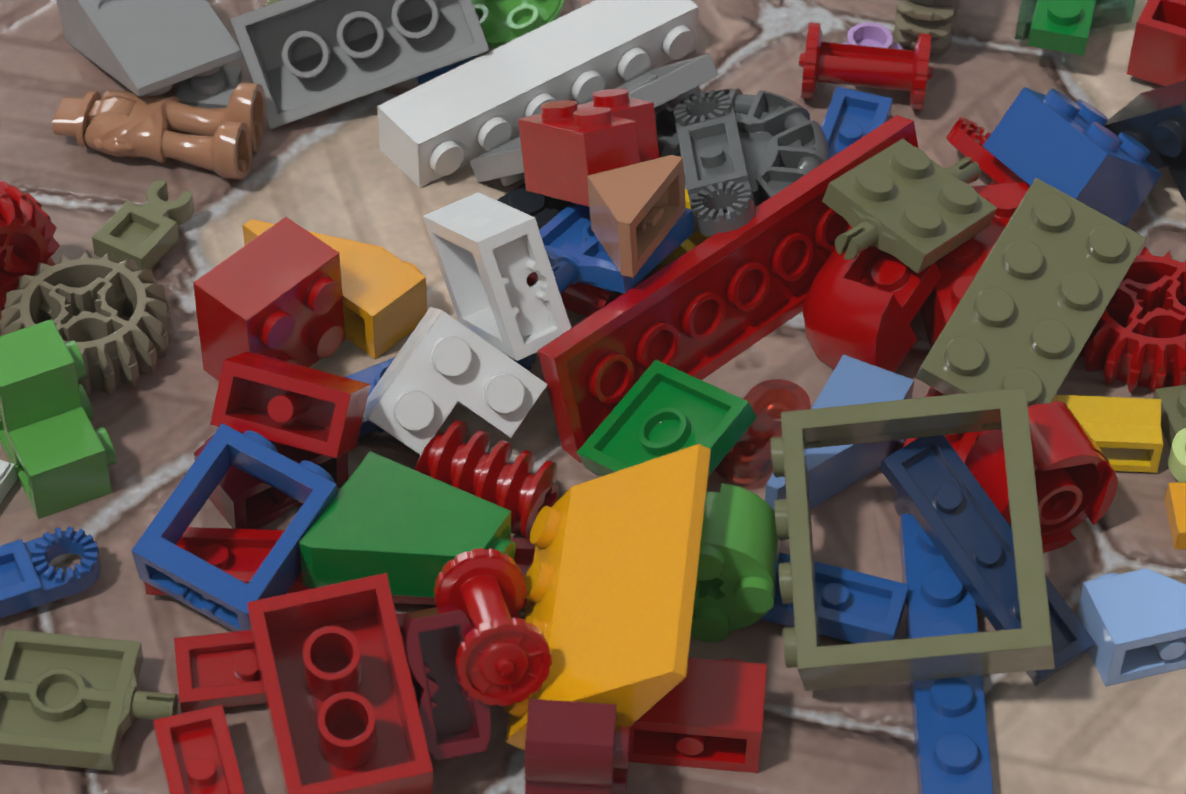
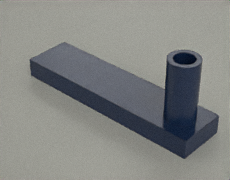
(975, 541)

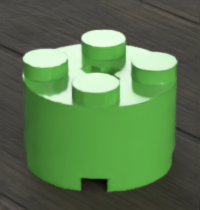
(734, 563)

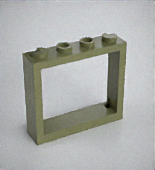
(926, 656)

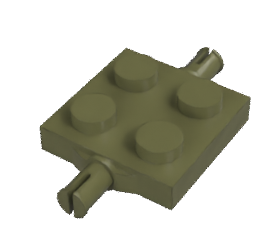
(908, 206)
(71, 698)

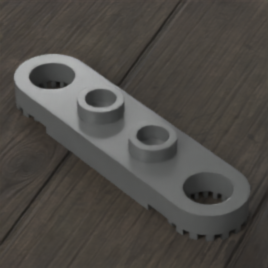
(714, 163)

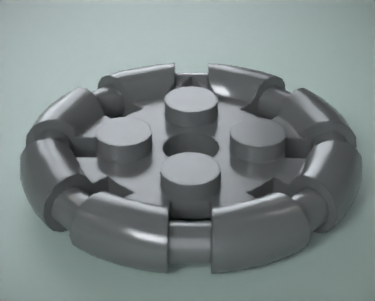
(775, 138)

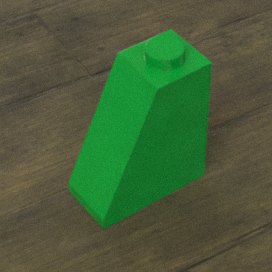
(399, 526)

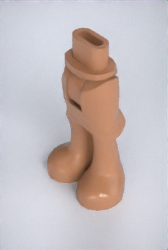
(148, 127)

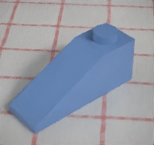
(841, 466)

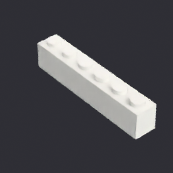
(479, 103)

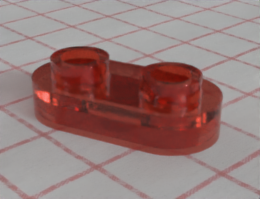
(751, 455)

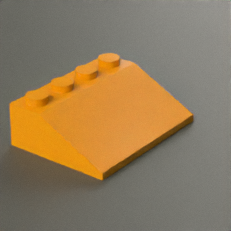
(617, 586)

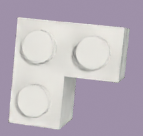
(444, 367)

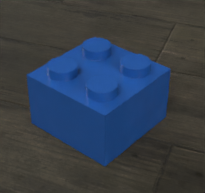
(1074, 153)

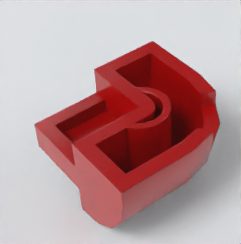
(865, 308)

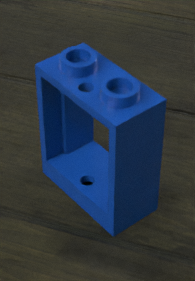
(199, 582)

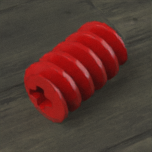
(491, 475)

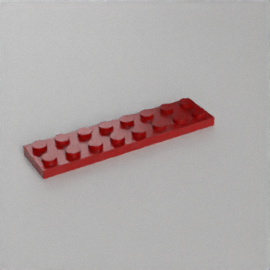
(706, 301)

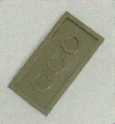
(1033, 299)

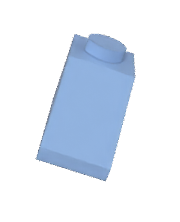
(1135, 624)

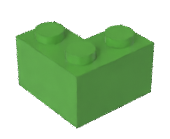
(48, 421)

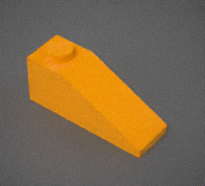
(379, 291)

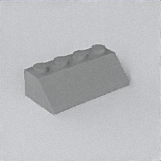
(339, 50)

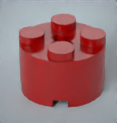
(1069, 473)

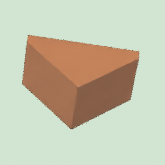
(636, 209)

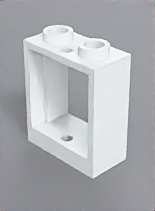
(485, 262)

